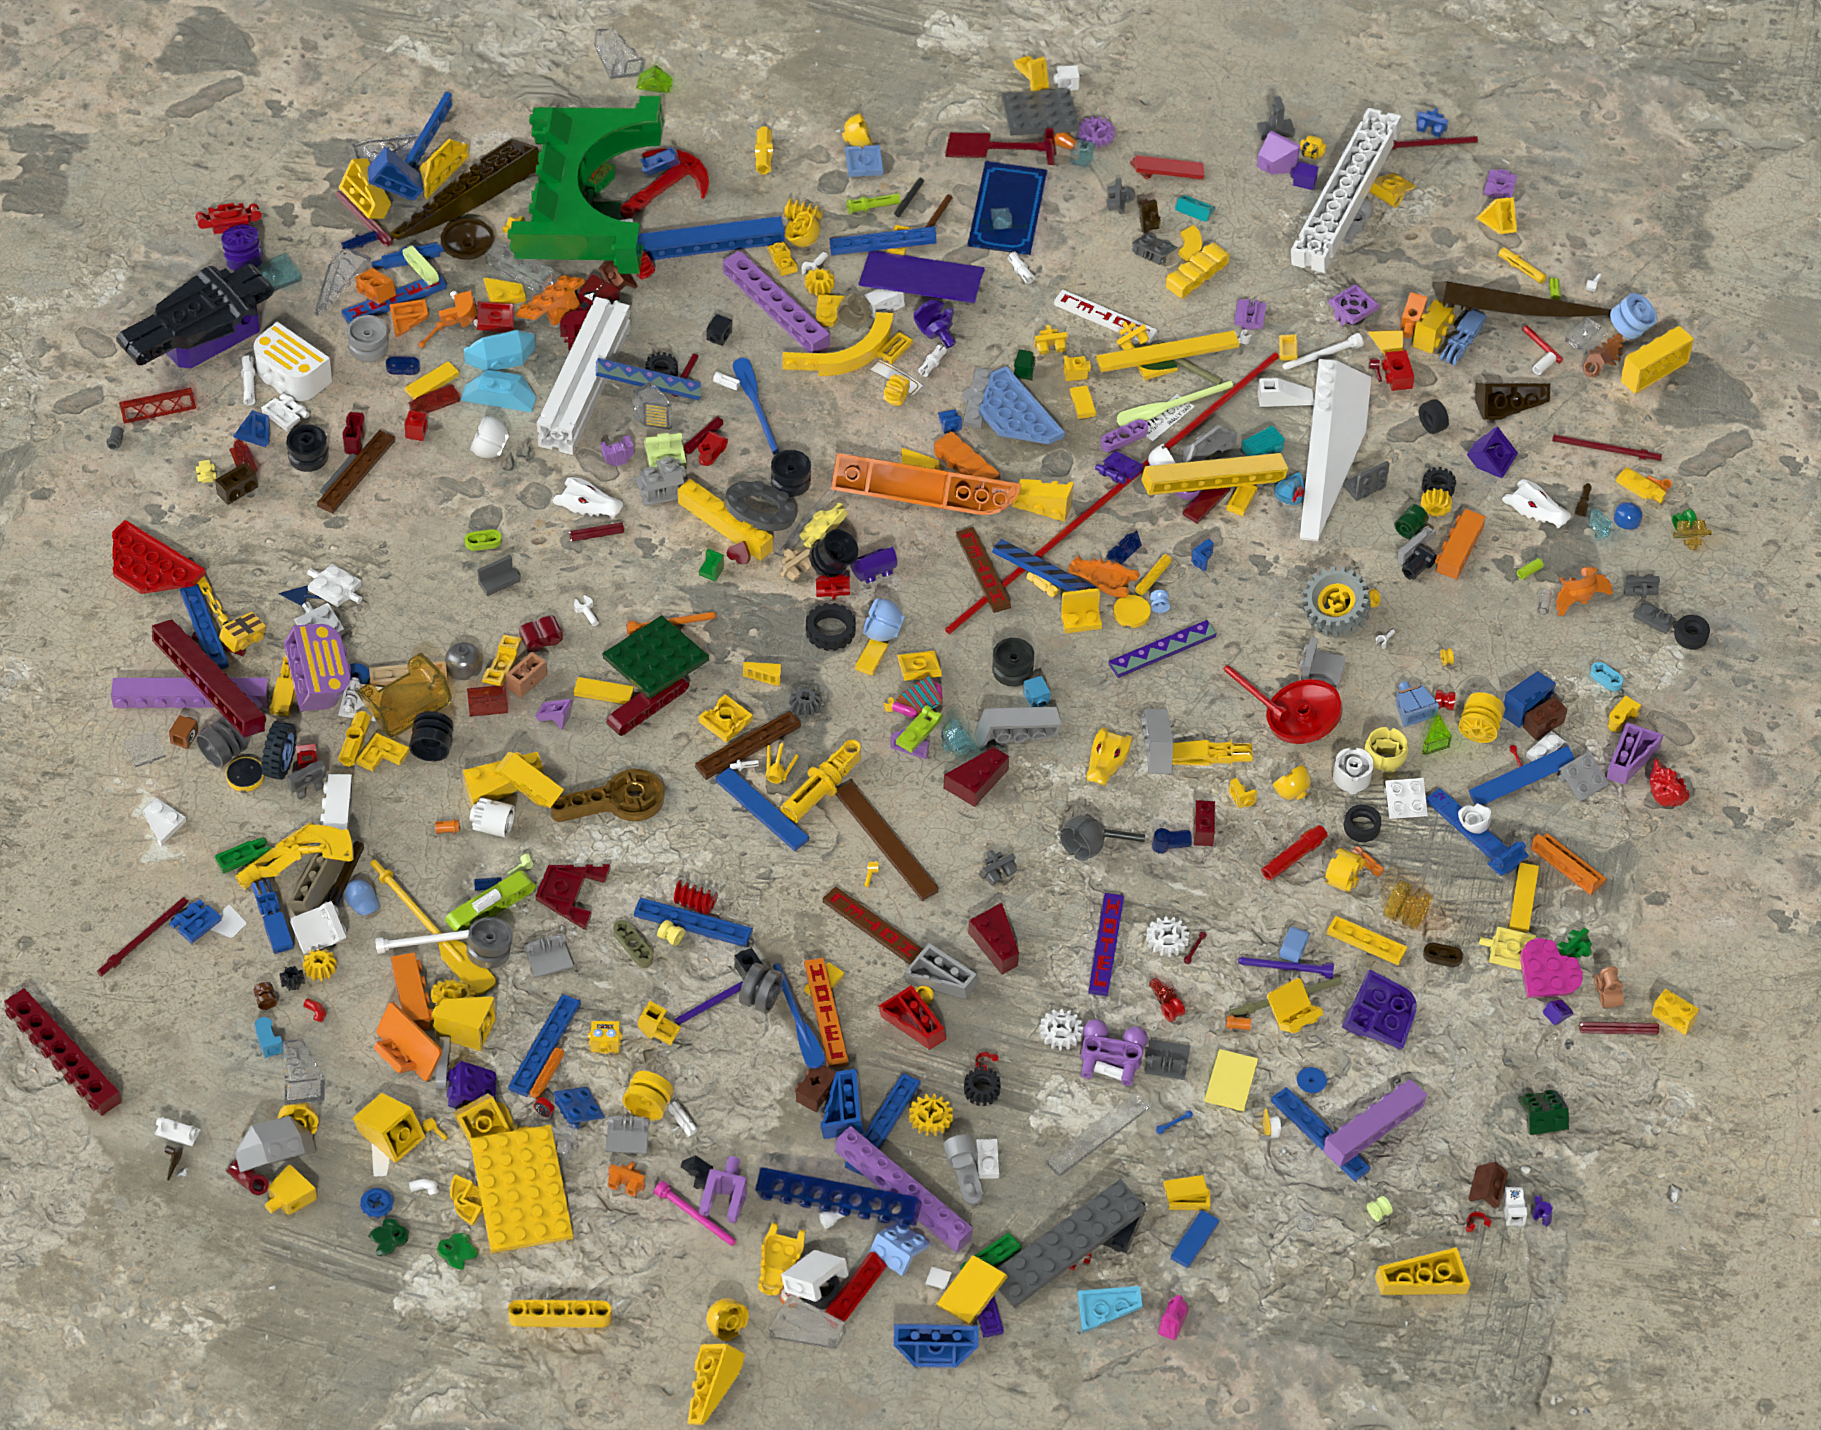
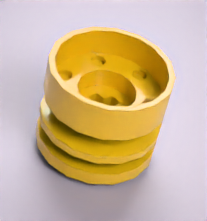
(1481, 717)

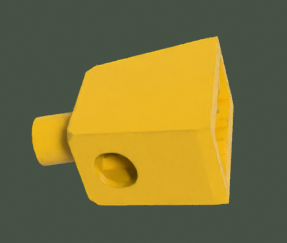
(290, 1192)

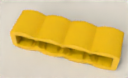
(1197, 270)

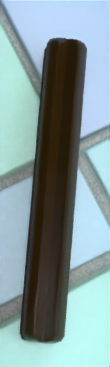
(345, 874)

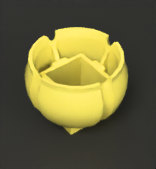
(1387, 742)

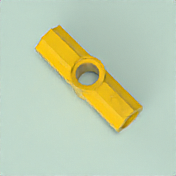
(763, 150)
(354, 738)

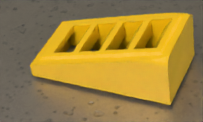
(763, 672)

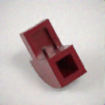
(571, 325)

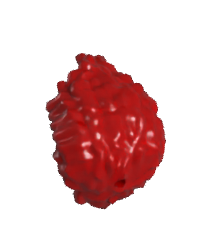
(1666, 786)

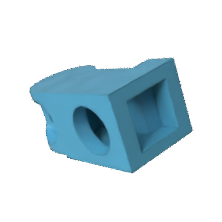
(269, 1044)

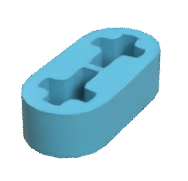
(1606, 677)

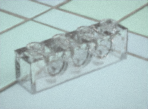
(526, 271)

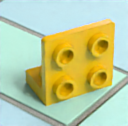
(1081, 610)

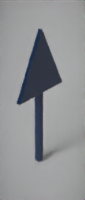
(298, 595)

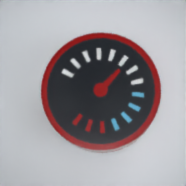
(544, 1107)

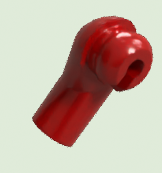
(318, 1009)

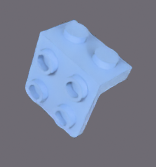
(898, 1246)

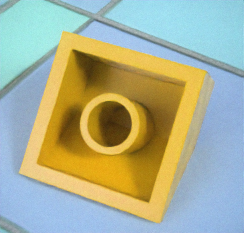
(481, 1118)

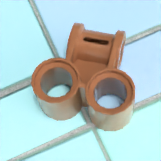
(1609, 987)

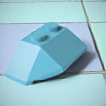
(500, 350)
(500, 390)

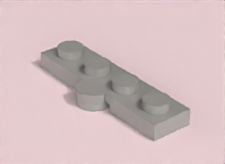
(974, 397)

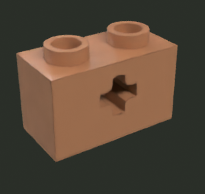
(526, 674)

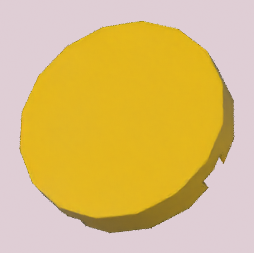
(1132, 611)

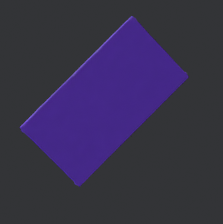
(921, 276)

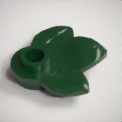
(386, 1236)

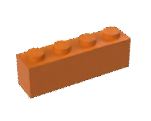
(1460, 544)
(410, 989)

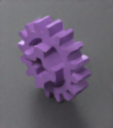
(1096, 131)

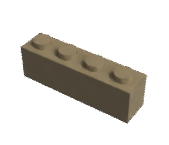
(315, 884)

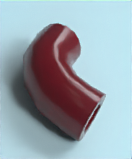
(250, 1179)

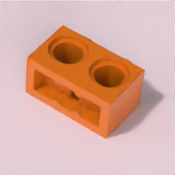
(375, 286)

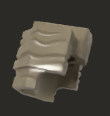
(853, 310)

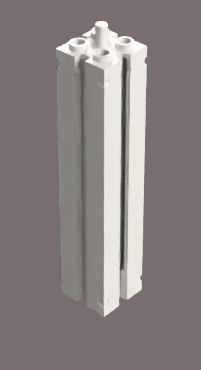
(577, 386)

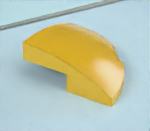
(466, 1199)

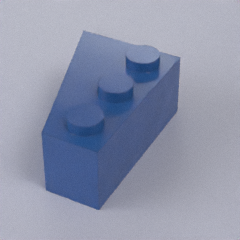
(395, 175)
(1527, 696)
(843, 1106)

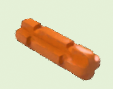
(1370, 864)

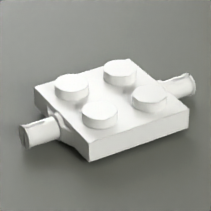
(334, 585)
(320, 615)

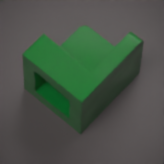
(712, 566)

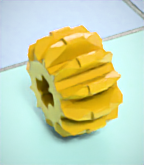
(819, 282)
(896, 390)
(1436, 502)
(319, 964)

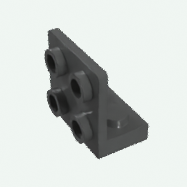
(1368, 481)

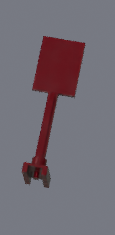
(977, 145)

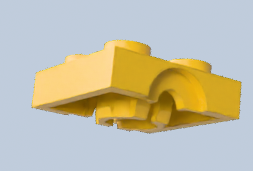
(726, 728)

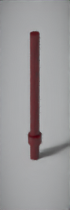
(1434, 142)
(1643, 454)
(115, 960)

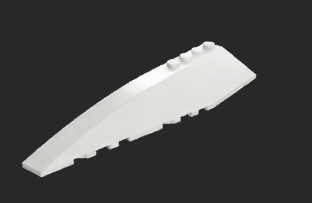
(1335, 438)

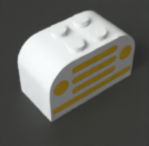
(291, 363)

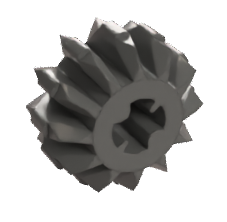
(805, 701)

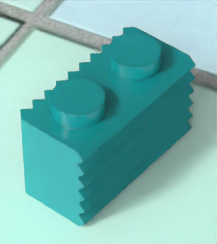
(1264, 442)

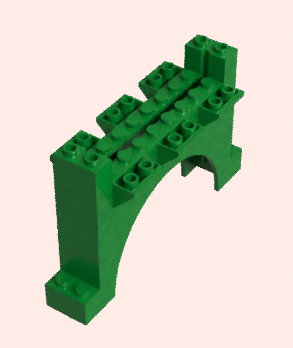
(573, 148)

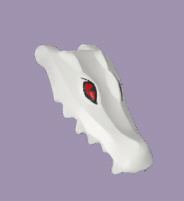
(585, 498)
(1534, 502)

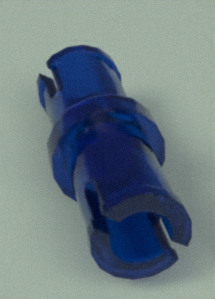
(360, 240)

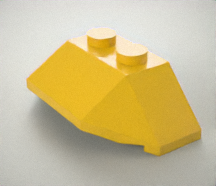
(442, 165)

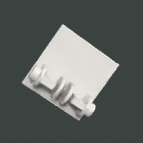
(351, 701)
(1406, 798)

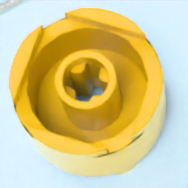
(1344, 870)

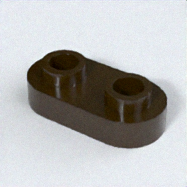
(1443, 954)

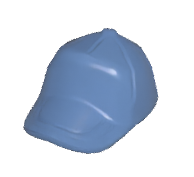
(361, 897)

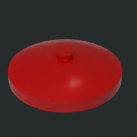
(1313, 709)

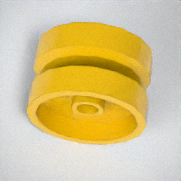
(648, 1095)

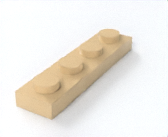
(387, 674)

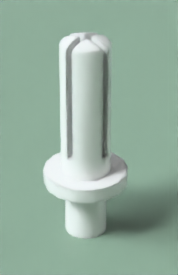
(746, 764)

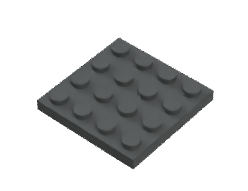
(1036, 110)

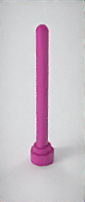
(664, 1191)

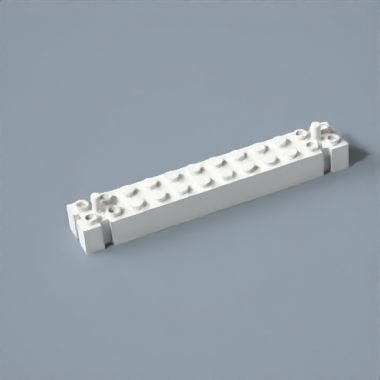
(1346, 190)

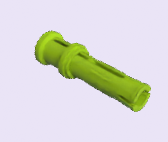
(865, 203)

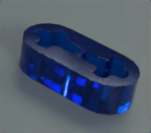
(402, 365)

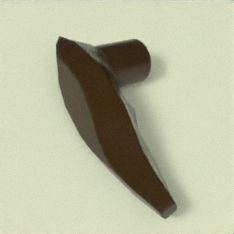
(176, 1154)

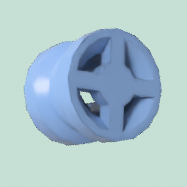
(1160, 601)

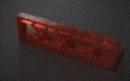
(156, 398)

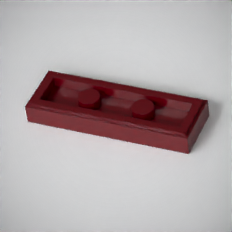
(1205, 503)

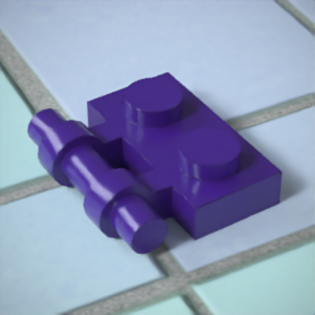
(1118, 467)

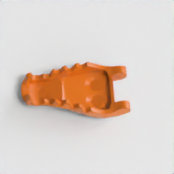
(1107, 576)

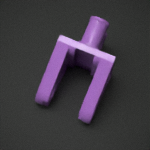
(727, 1183)

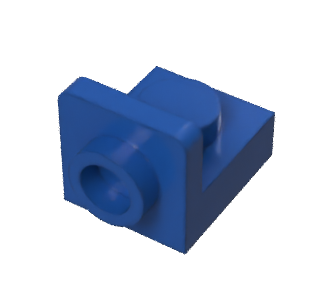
(950, 421)
(1201, 554)

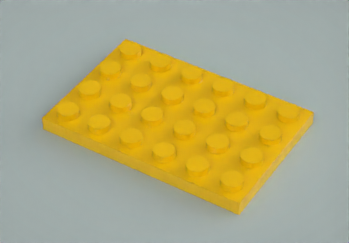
(521, 1189)

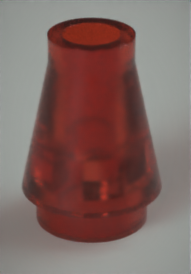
(1162, 991)

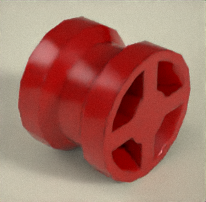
(1173, 1009)

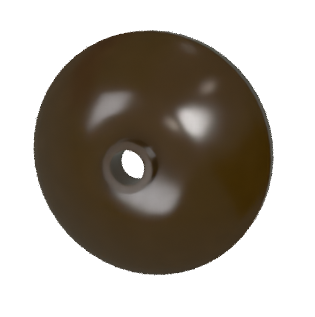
(467, 238)

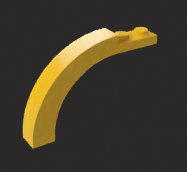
(846, 360)

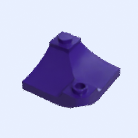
(1381, 1011)

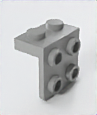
(1321, 665)

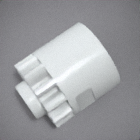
(492, 817)

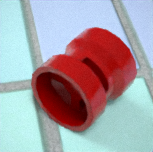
(1445, 700)

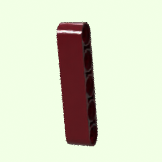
(641, 707)

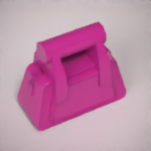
(1173, 1317)

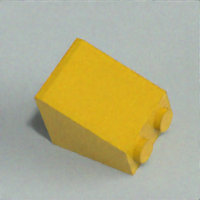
(465, 1020)
(389, 1126)

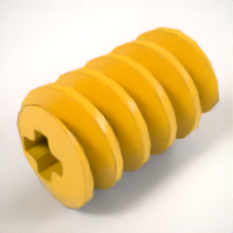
(793, 209)

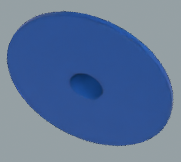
(1311, 1080)

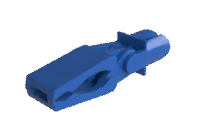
(273, 923)

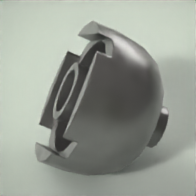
(463, 661)

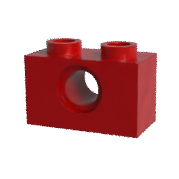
(1398, 370)

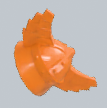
(1581, 589)

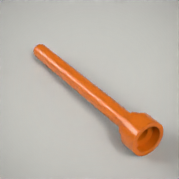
(633, 626)

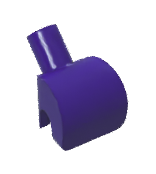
(1542, 1210)

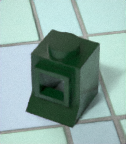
(1024, 365)

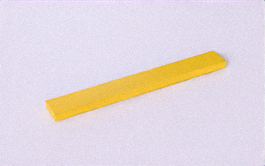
(1167, 351)

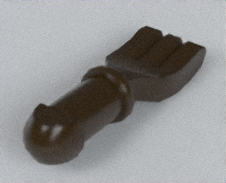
(1582, 505)

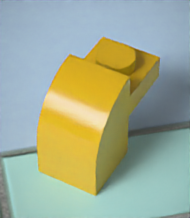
(654, 1024)

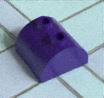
(875, 563)

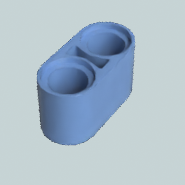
(1294, 944)

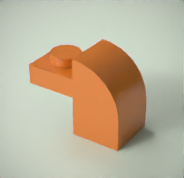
(463, 312)

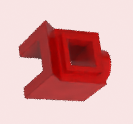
(306, 750)

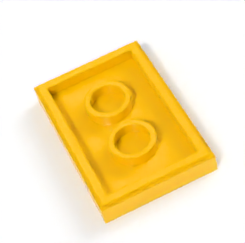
(971, 1290)

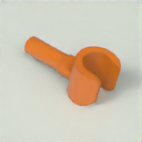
(1664, 484)

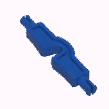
(397, 259)

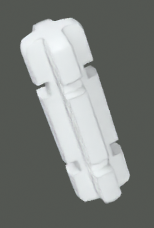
(682, 1118)

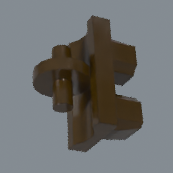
(1149, 215)

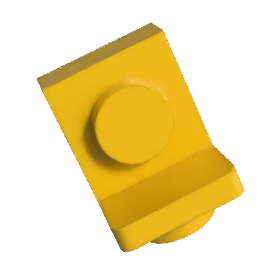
(1240, 796)

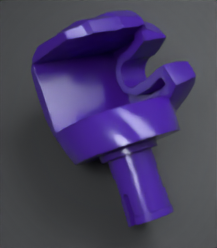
(933, 324)

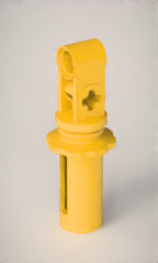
(822, 781)

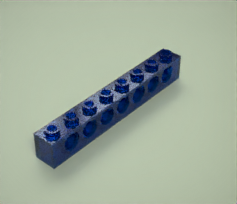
(770, 1178)

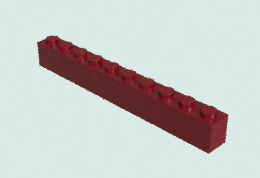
(208, 678)

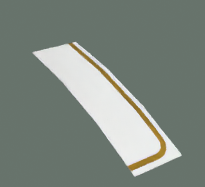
(888, 370)

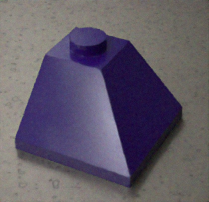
(1493, 453)

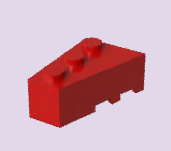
(913, 1017)

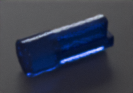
(486, 883)

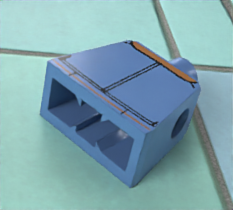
(1415, 704)

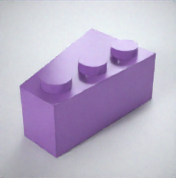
(1632, 752)

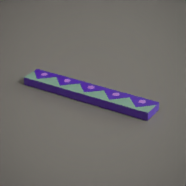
(1162, 648)

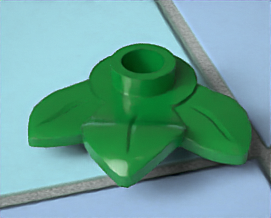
(459, 1250)

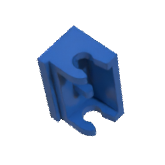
(660, 161)

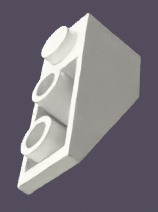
(1283, 393)

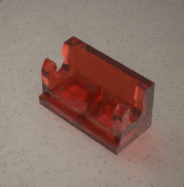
(487, 700)

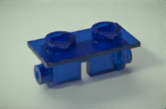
(1126, 548)

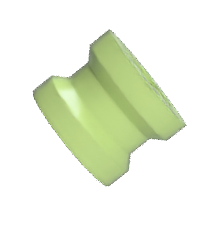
(1379, 1208)

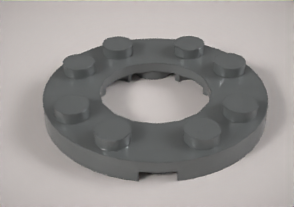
(741, 511)

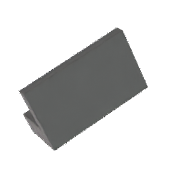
(497, 576)

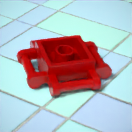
(227, 216)

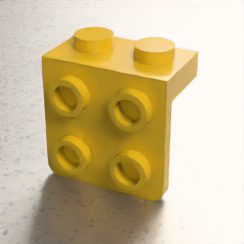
(1293, 1006)

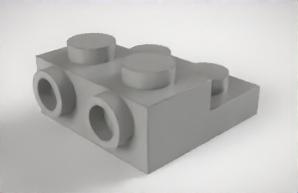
(666, 474)

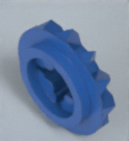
(372, 1196)

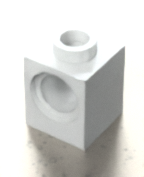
(1067, 77)

